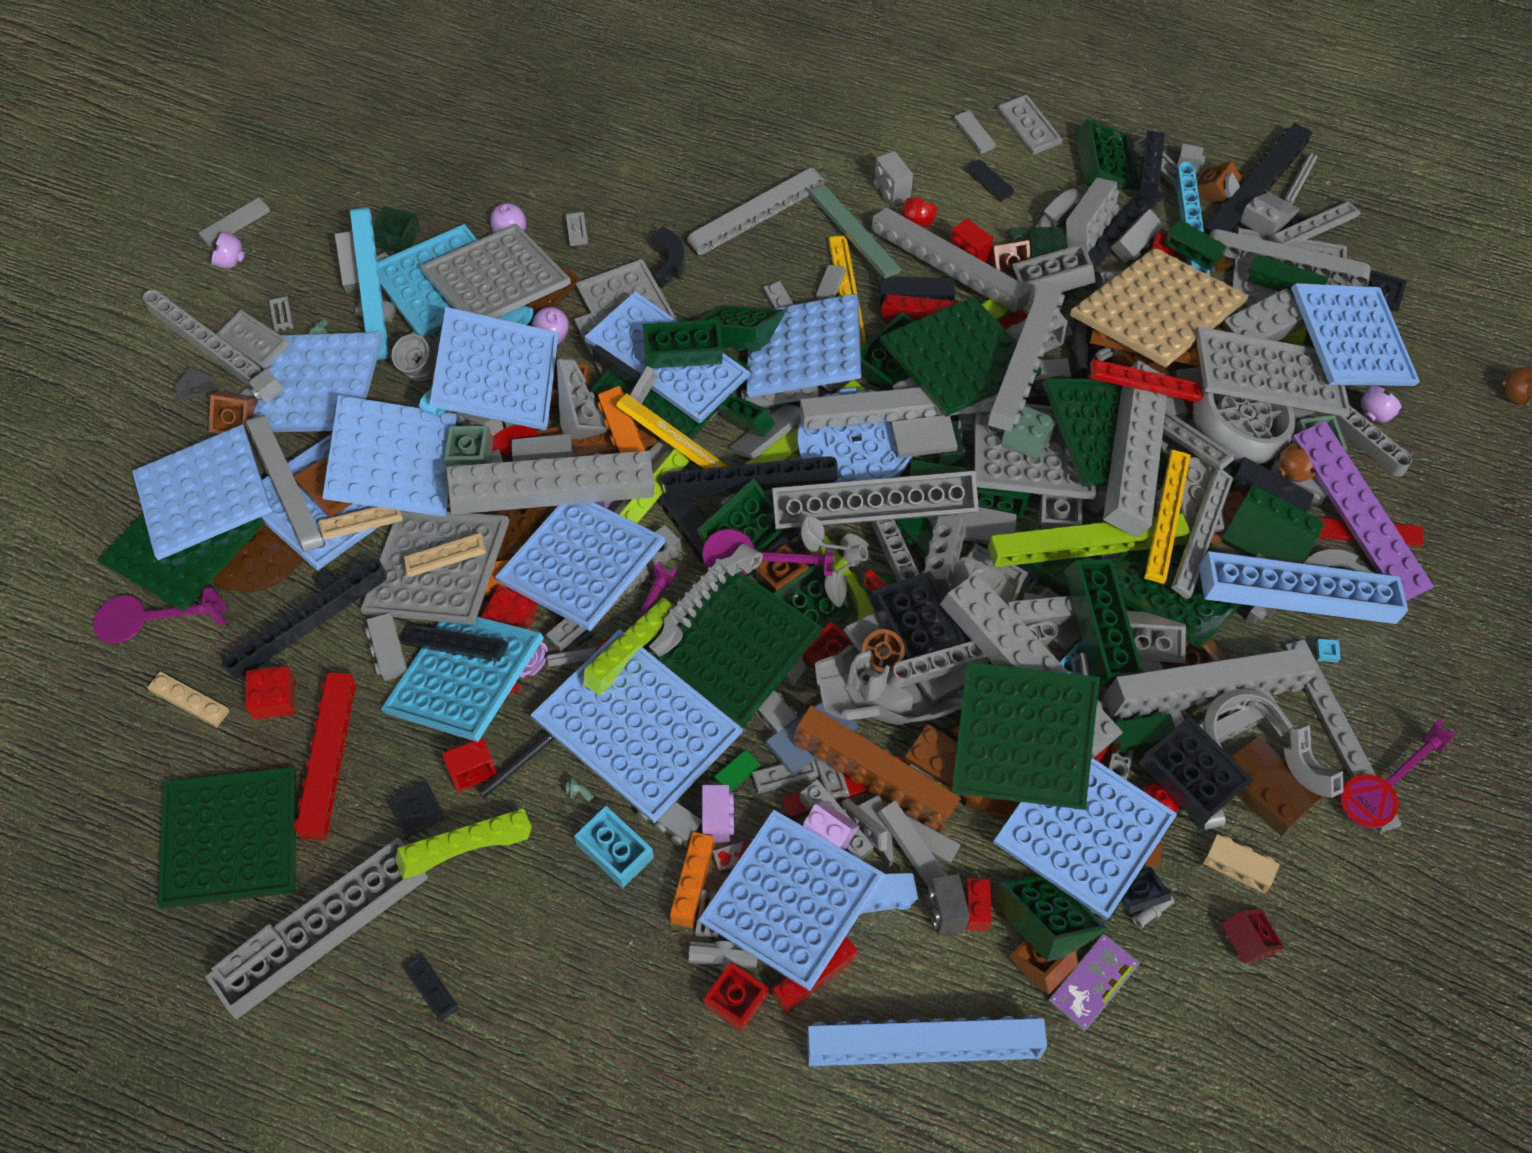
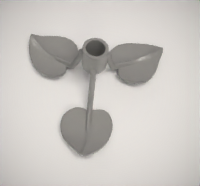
(854, 552)

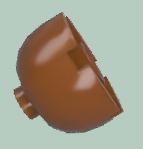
(1519, 385)
(1295, 464)
(886, 649)

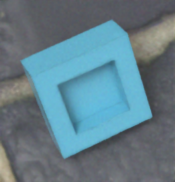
(1328, 650)

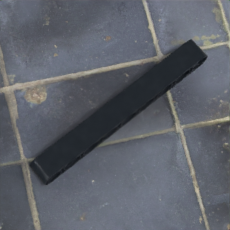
(733, 478)
(305, 618)

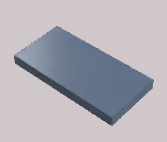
(786, 750)

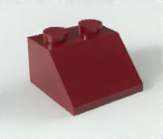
(1252, 936)

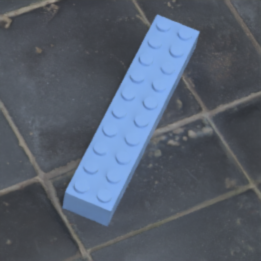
(1302, 587)
(926, 1041)

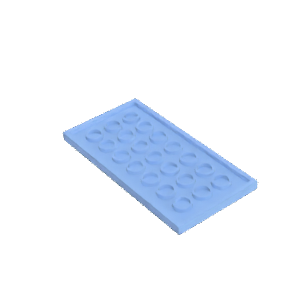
(689, 388)

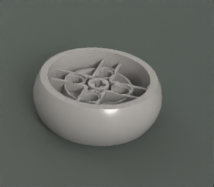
(1244, 425)

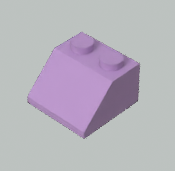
(831, 825)

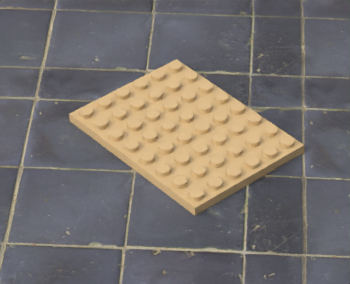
(1159, 306)

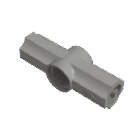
(720, 955)

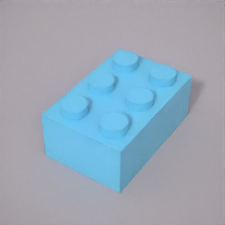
(614, 847)

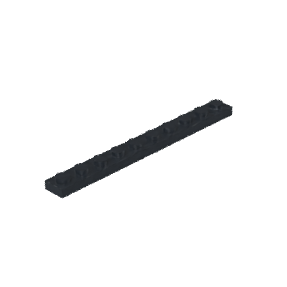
(1116, 230)

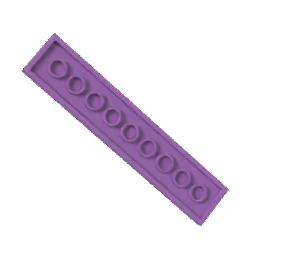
(1361, 509)

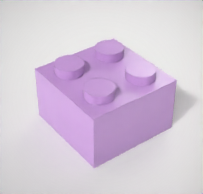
(718, 812)

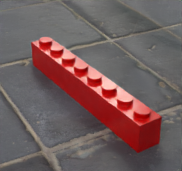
(326, 757)

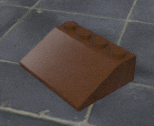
(1274, 791)

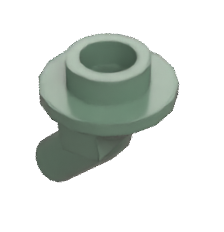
(319, 328)
(574, 788)

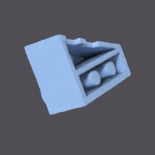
(893, 893)

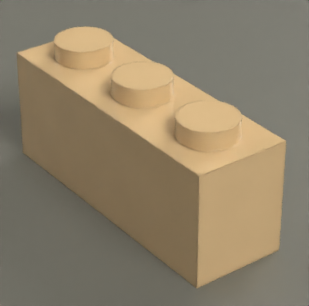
(1241, 863)

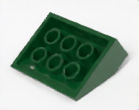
(1106, 155)
(746, 326)
(877, 362)
(745, 511)
(1272, 528)
(809, 597)
(1047, 916)

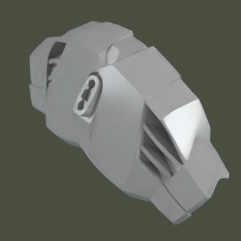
(857, 691)

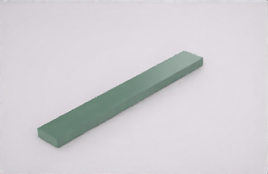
(854, 231)

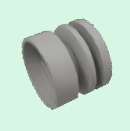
(414, 357)

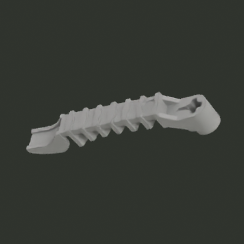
(744, 559)

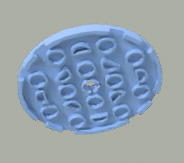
(858, 460)

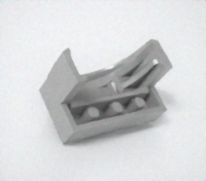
(1258, 709)

